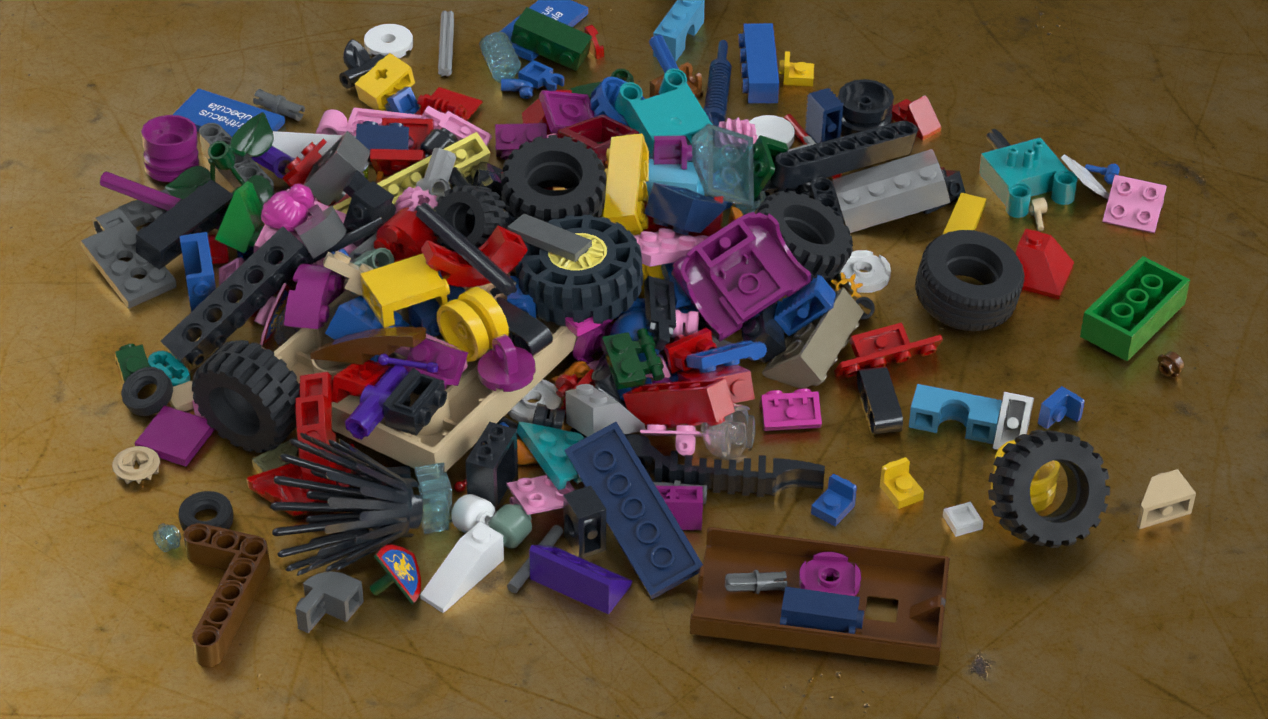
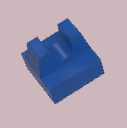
(403, 102)

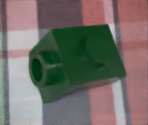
(130, 359)

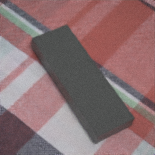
(550, 237)

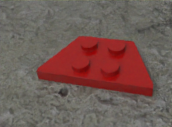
(264, 485)

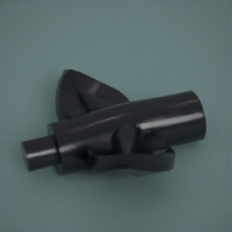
(358, 63)

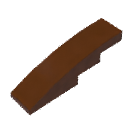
(364, 345)

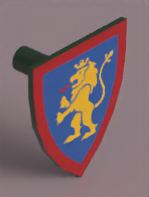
(400, 569)

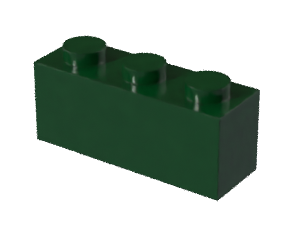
(551, 39)

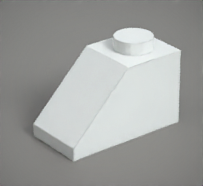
(1013, 418)

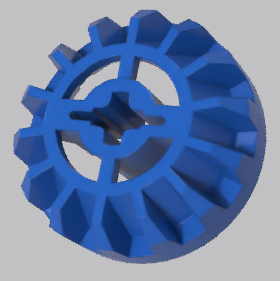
(604, 99)

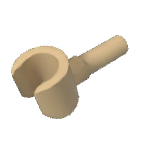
(1038, 207)

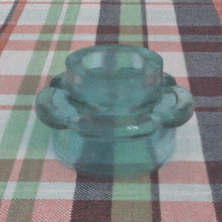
(167, 537)

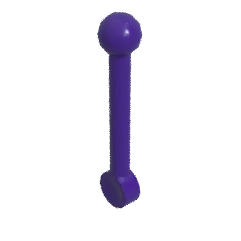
(384, 359)

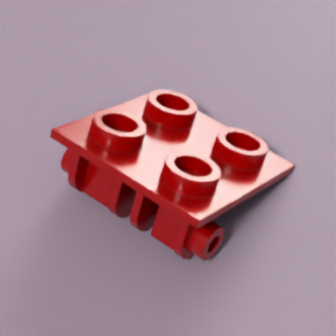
(446, 100)

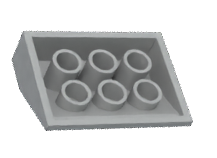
(891, 190)

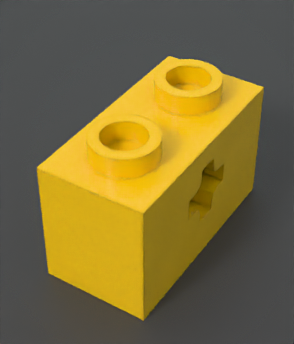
(383, 81)

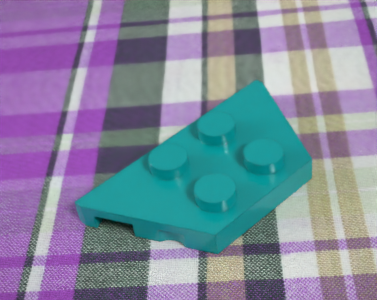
(548, 448)

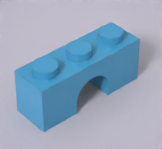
(682, 19)
(937, 405)

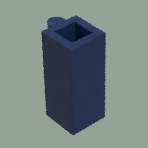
(821, 610)

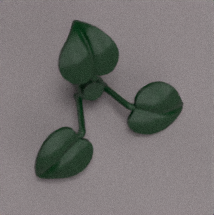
(251, 138)

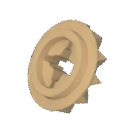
(124, 464)

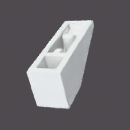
(464, 567)

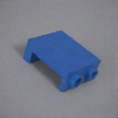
(197, 267)

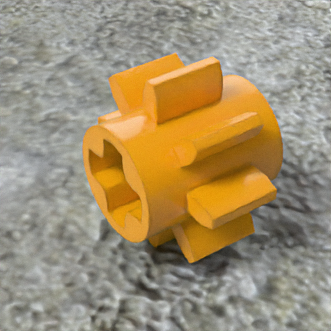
(854, 286)

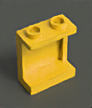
(402, 286)

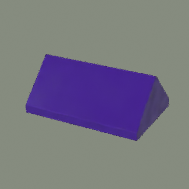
(577, 577)

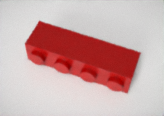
(681, 403)

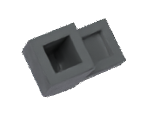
(321, 230)
(330, 594)

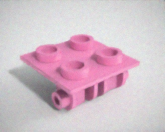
(1134, 203)
(684, 435)
(537, 494)

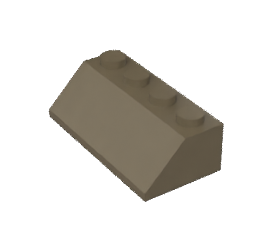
(816, 345)

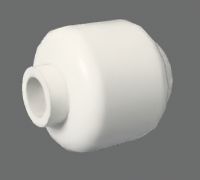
(470, 511)

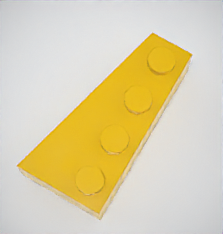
(626, 182)

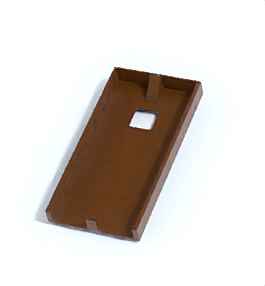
(904, 576)

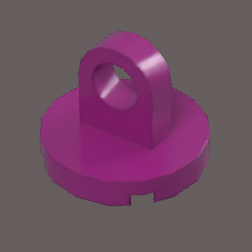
(506, 366)

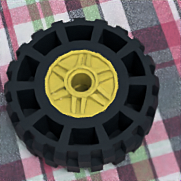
(596, 285)

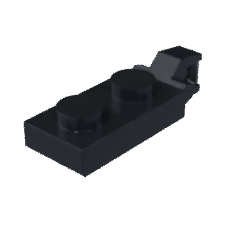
(660, 310)

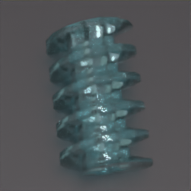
(500, 56)

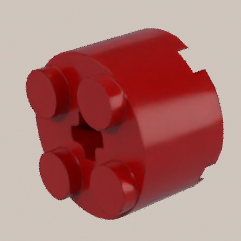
(404, 235)

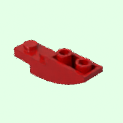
(315, 419)

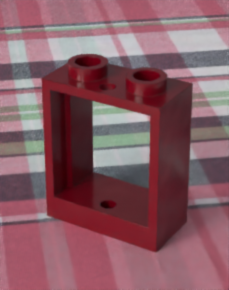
(596, 130)

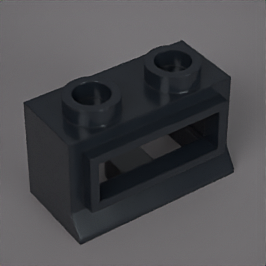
(414, 418)

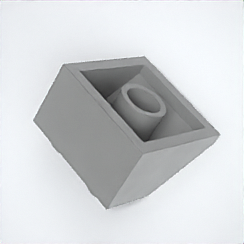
(592, 410)

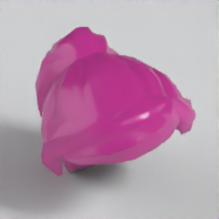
(288, 208)

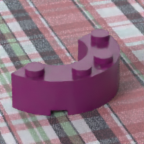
(313, 293)

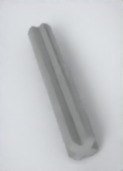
(446, 43)

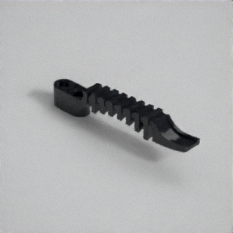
(785, 474)

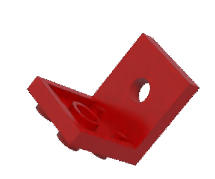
(396, 160)

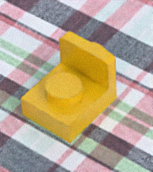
(796, 73)
(899, 484)

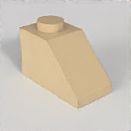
(1166, 499)

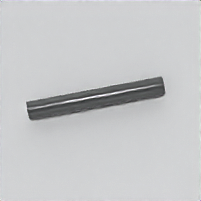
(524, 572)

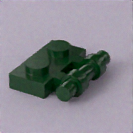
(624, 361)

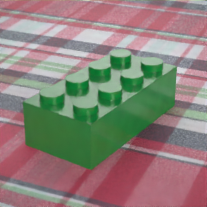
(1134, 308)

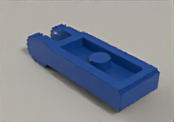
(727, 355)

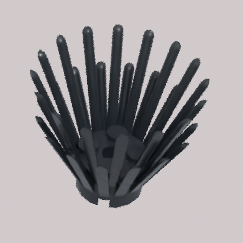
(378, 510)

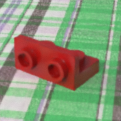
(355, 378)

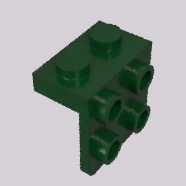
(764, 156)

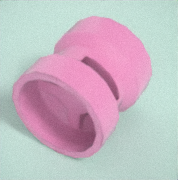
(691, 322)

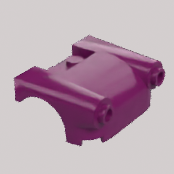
(739, 272)

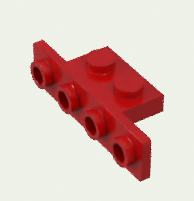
(883, 346)

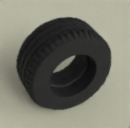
(965, 304)

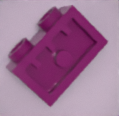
(511, 136)
(449, 360)

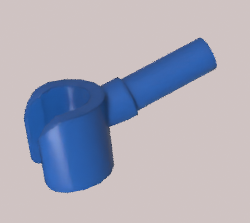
(1109, 172)

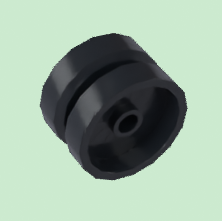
(865, 105)

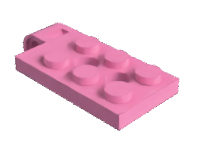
(335, 123)
(665, 246)

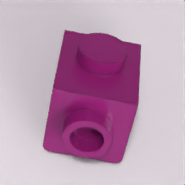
(672, 150)

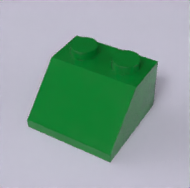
(242, 220)

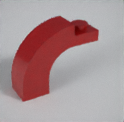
(502, 247)

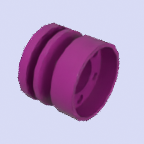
(169, 146)

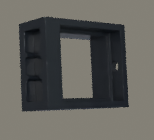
(493, 464)

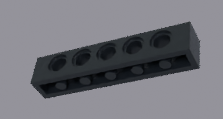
(222, 301)

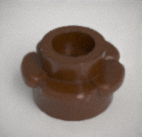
(1170, 364)

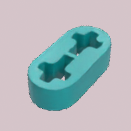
(173, 367)

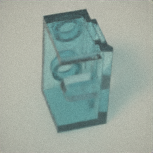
(436, 497)

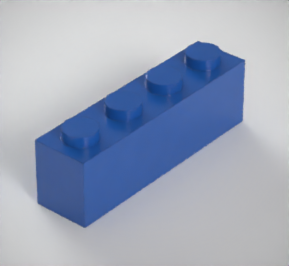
(759, 63)

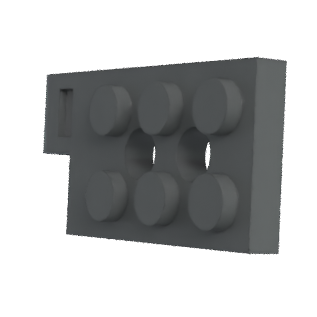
(117, 239)

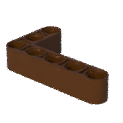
(246, 566)

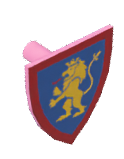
(270, 312)

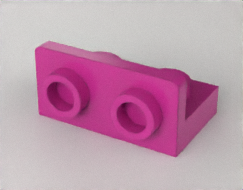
(790, 410)

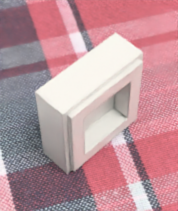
(963, 519)

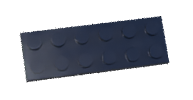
(635, 510)

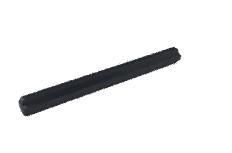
(466, 249)

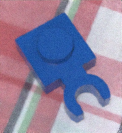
(540, 76)

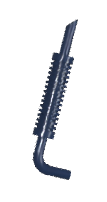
(718, 86)

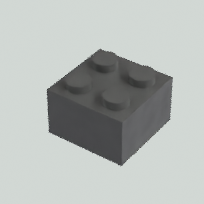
(335, 167)

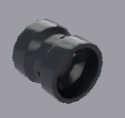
(548, 417)

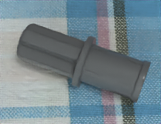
(755, 581)

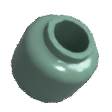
(511, 523)

